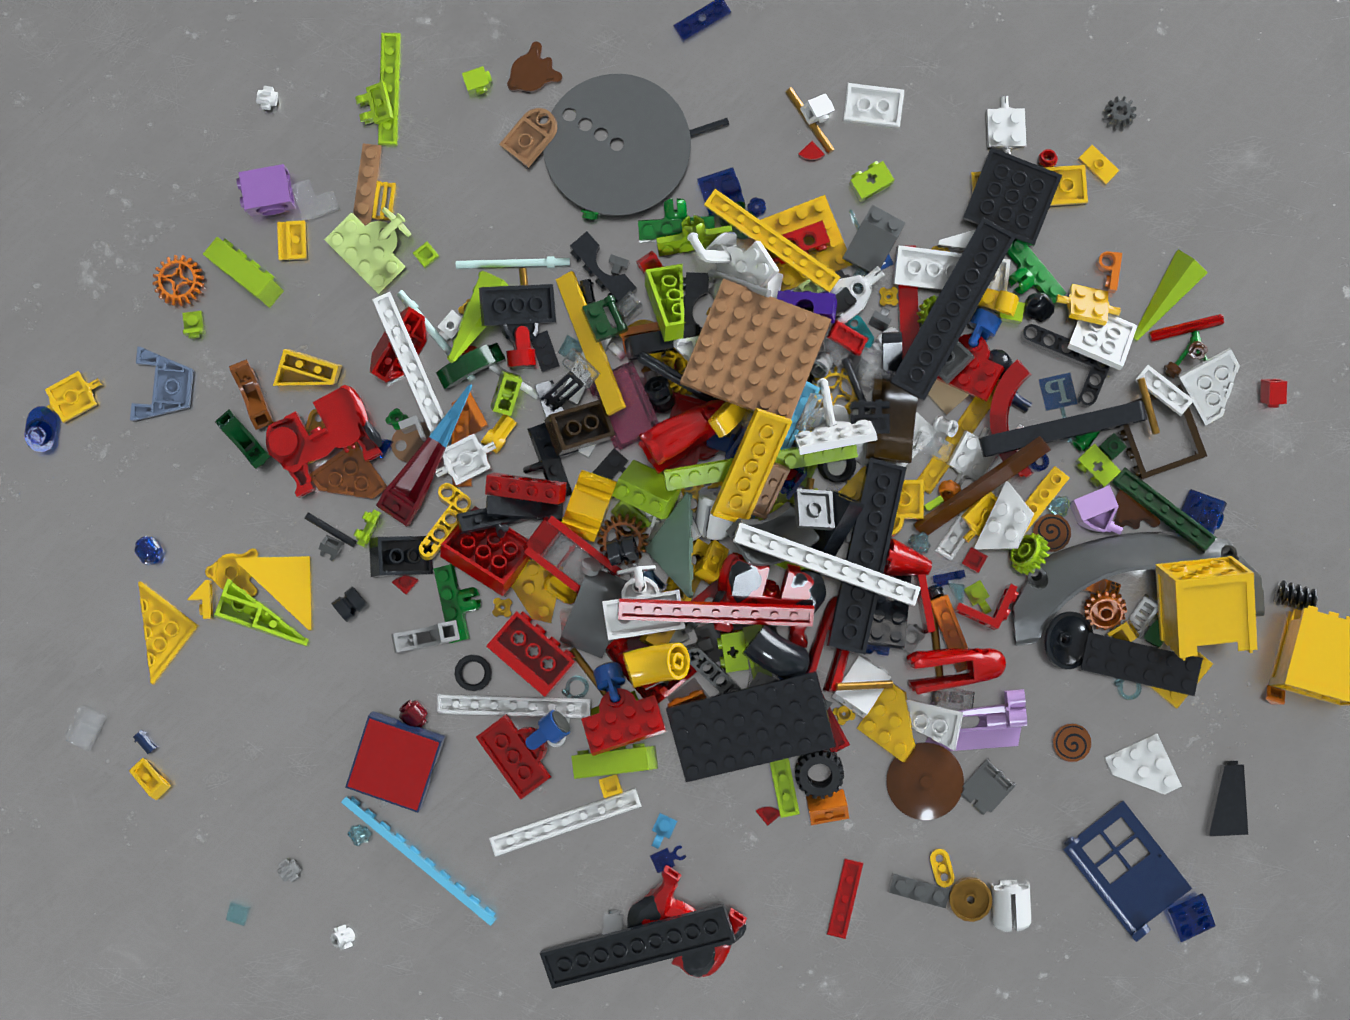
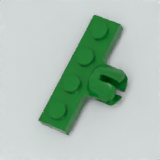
(671, 223)
(1032, 272)
(455, 601)

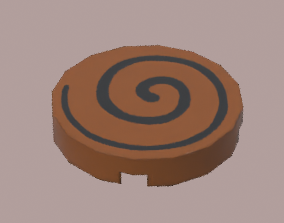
(1054, 530)
(1071, 742)

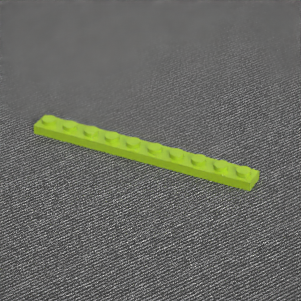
(717, 470)
(780, 769)

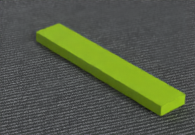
(390, 75)

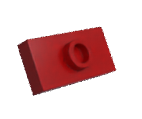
(847, 337)

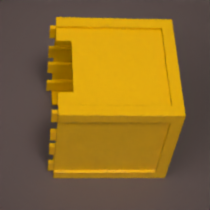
(1206, 604)
(1314, 656)

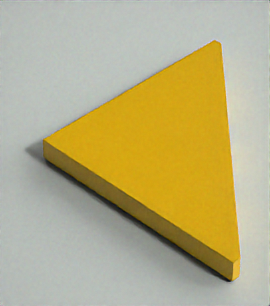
(286, 581)
(164, 630)

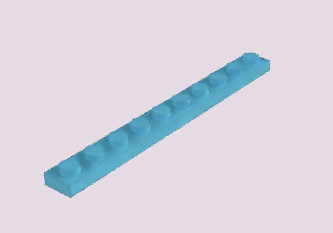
(426, 865)

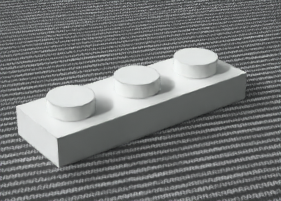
(1165, 391)

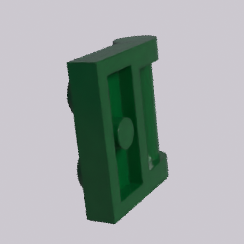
(599, 322)

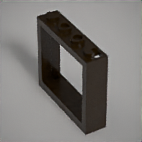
(1133, 453)

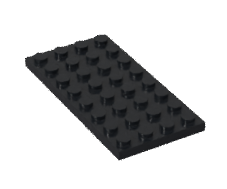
(751, 726)

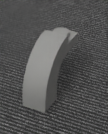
(425, 637)

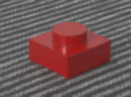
(974, 560)

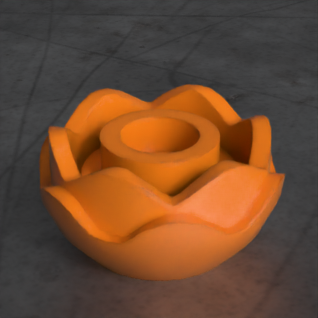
(947, 486)

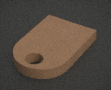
(529, 136)
(413, 443)

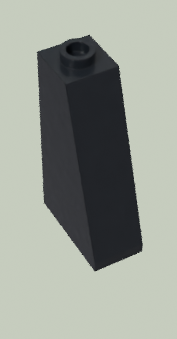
(845, 514)
(1229, 804)

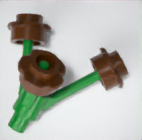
(1196, 349)

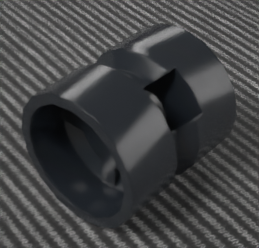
(659, 393)
(622, 550)
(349, 604)

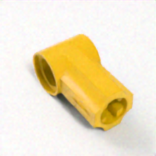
(499, 432)

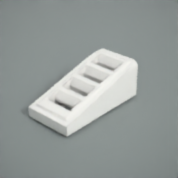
(1152, 602)

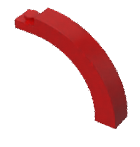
(1001, 403)

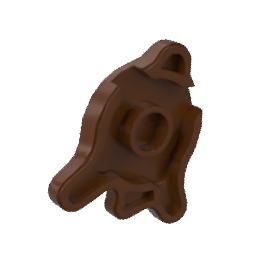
(532, 72)
(1132, 513)

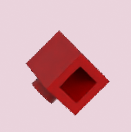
(1273, 392)

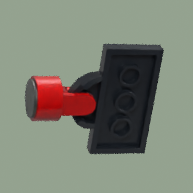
(518, 313)

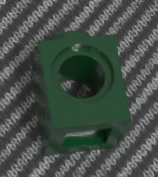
(1112, 446)

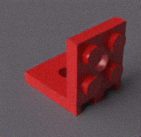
(1000, 614)

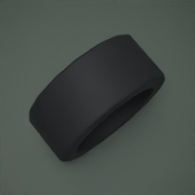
(846, 475)
(473, 687)

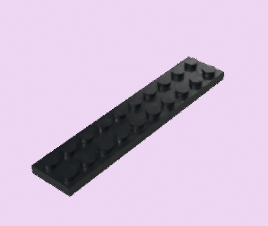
(953, 309)
(868, 549)
(638, 946)

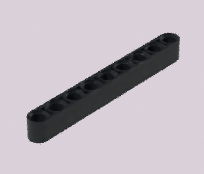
(1063, 428)

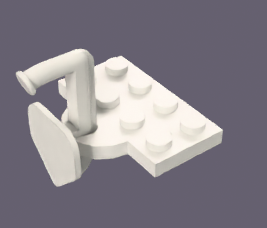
(748, 265)
(834, 428)
(633, 590)

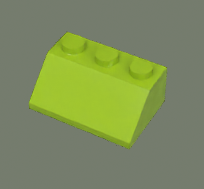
(646, 490)

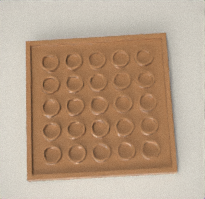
(755, 351)

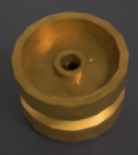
(970, 887)

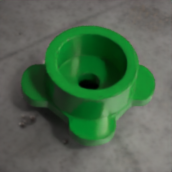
(589, 214)
(396, 413)

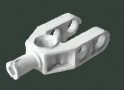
(862, 298)

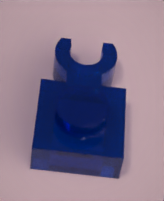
(942, 579)
(665, 857)

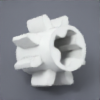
(267, 97)
(342, 937)

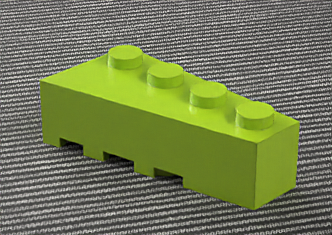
(243, 272)
(666, 297)
(614, 762)

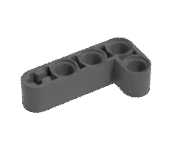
(714, 672)

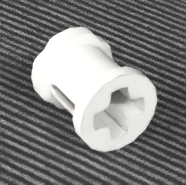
(949, 427)

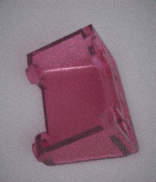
(637, 415)

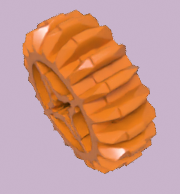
(177, 288)

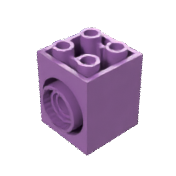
(266, 190)

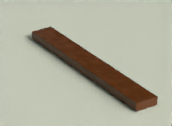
(982, 486)

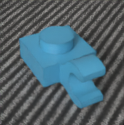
(663, 827)

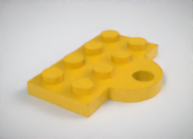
(910, 503)

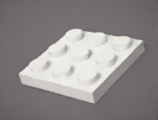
(1104, 343)

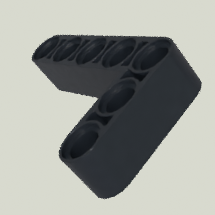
(1055, 348)

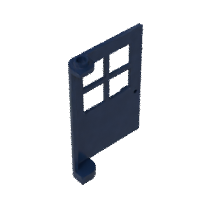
(1141, 890)

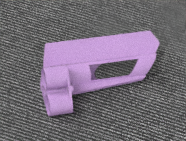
(997, 727)

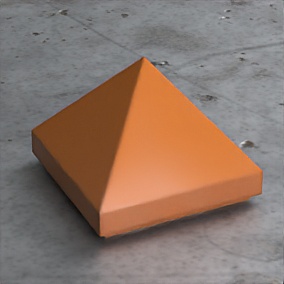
(1275, 695)

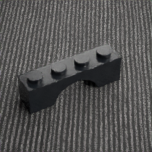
(586, 250)
(696, 287)

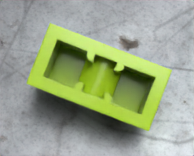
(866, 190)
(506, 393)
(1107, 468)
(737, 640)

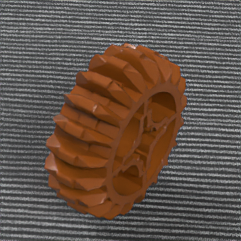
(615, 523)

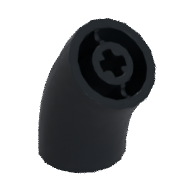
(777, 654)

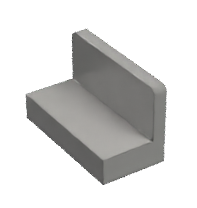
(412, 424)

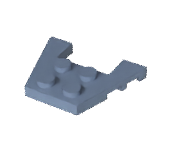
(171, 386)

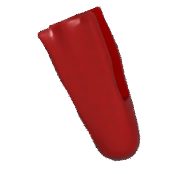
(678, 435)
(840, 657)
(981, 666)

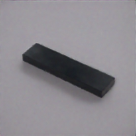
(522, 509)

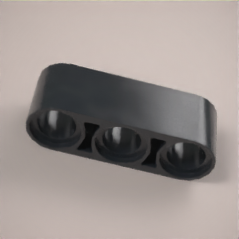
(891, 351)

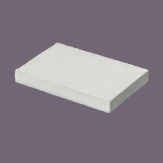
(873, 105)

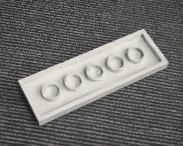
(933, 267)

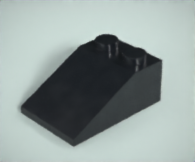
(398, 556)

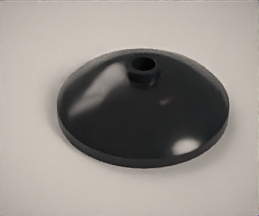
(1073, 630)

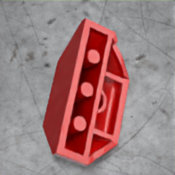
(384, 360)

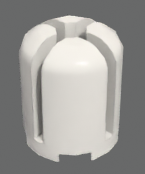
(708, 525)
(1002, 905)

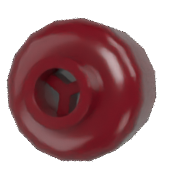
(413, 713)

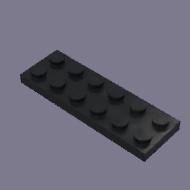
(1140, 664)

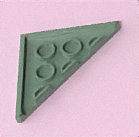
(674, 545)

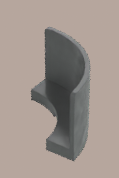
(780, 523)
(586, 621)

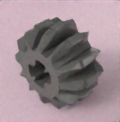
(1117, 105)

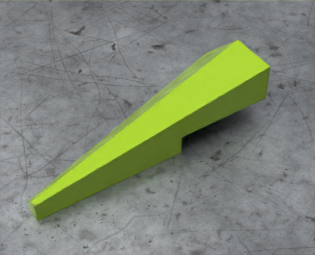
(1178, 280)
(471, 322)
(243, 610)

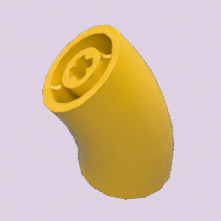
(657, 663)

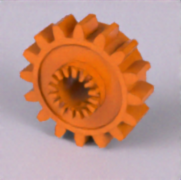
(1109, 618)

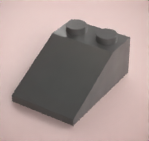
(874, 239)

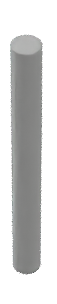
(752, 287)

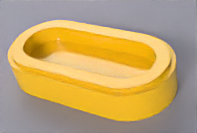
(559, 589)

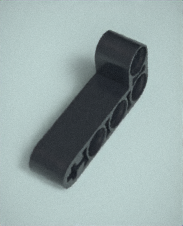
(654, 342)

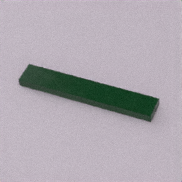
(1164, 510)

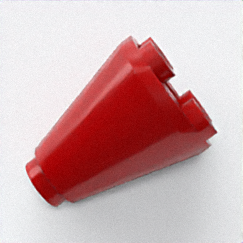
(905, 561)

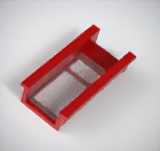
(562, 552)

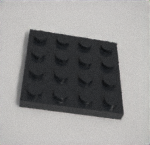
(1013, 195)

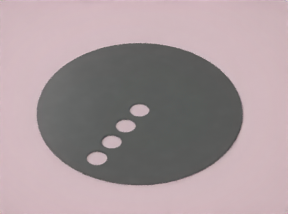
(652, 154)

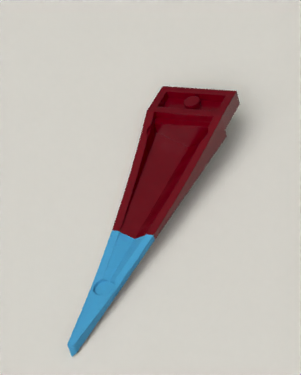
(410, 486)

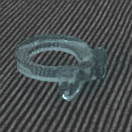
(1119, 683)
(566, 691)

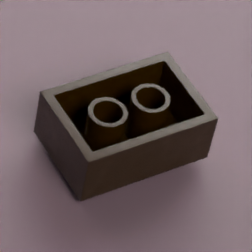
(579, 427)

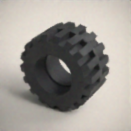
(824, 787)

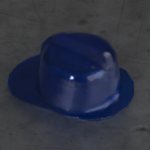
(40, 429)

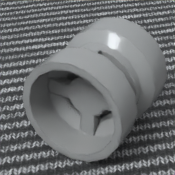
(822, 365)

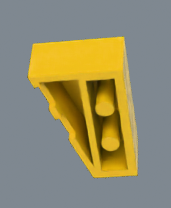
(304, 369)

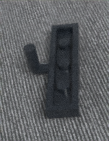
(547, 457)
(477, 520)

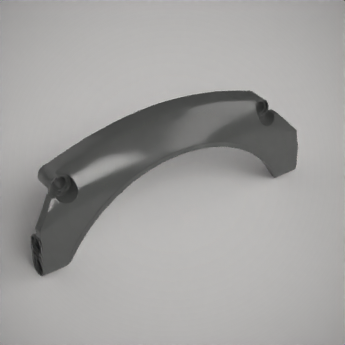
(1090, 562)

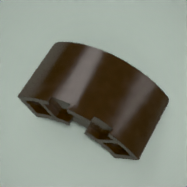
(899, 443)

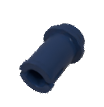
(1019, 400)
(144, 741)

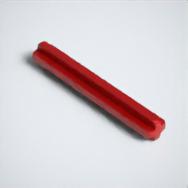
(1186, 327)

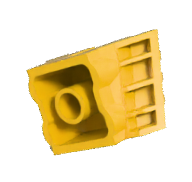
(589, 505)

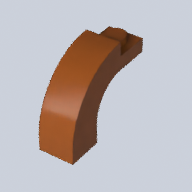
(252, 394)

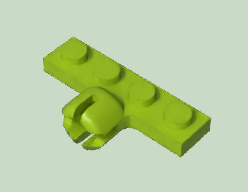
(679, 243)

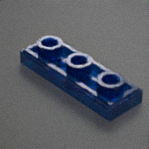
(692, 25)

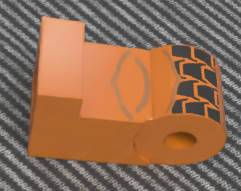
(1101, 585)

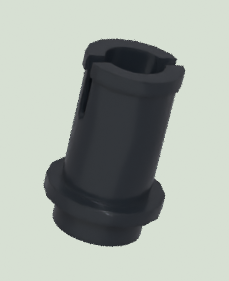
(587, 290)

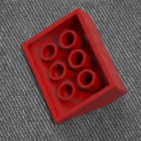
(486, 556)

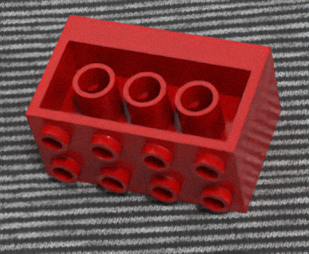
(518, 655)

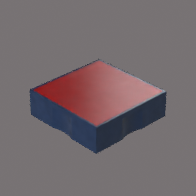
(394, 761)

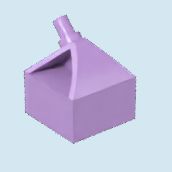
(1097, 511)

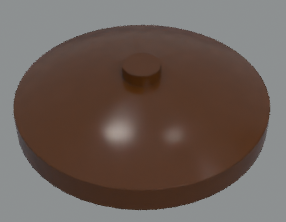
(926, 783)

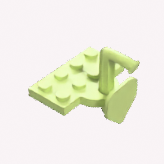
(369, 249)

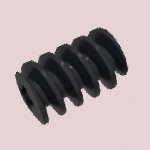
(1296, 595)

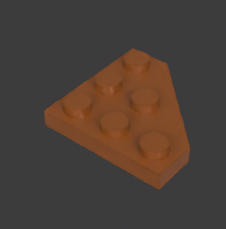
(349, 475)

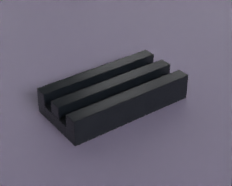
(553, 400)

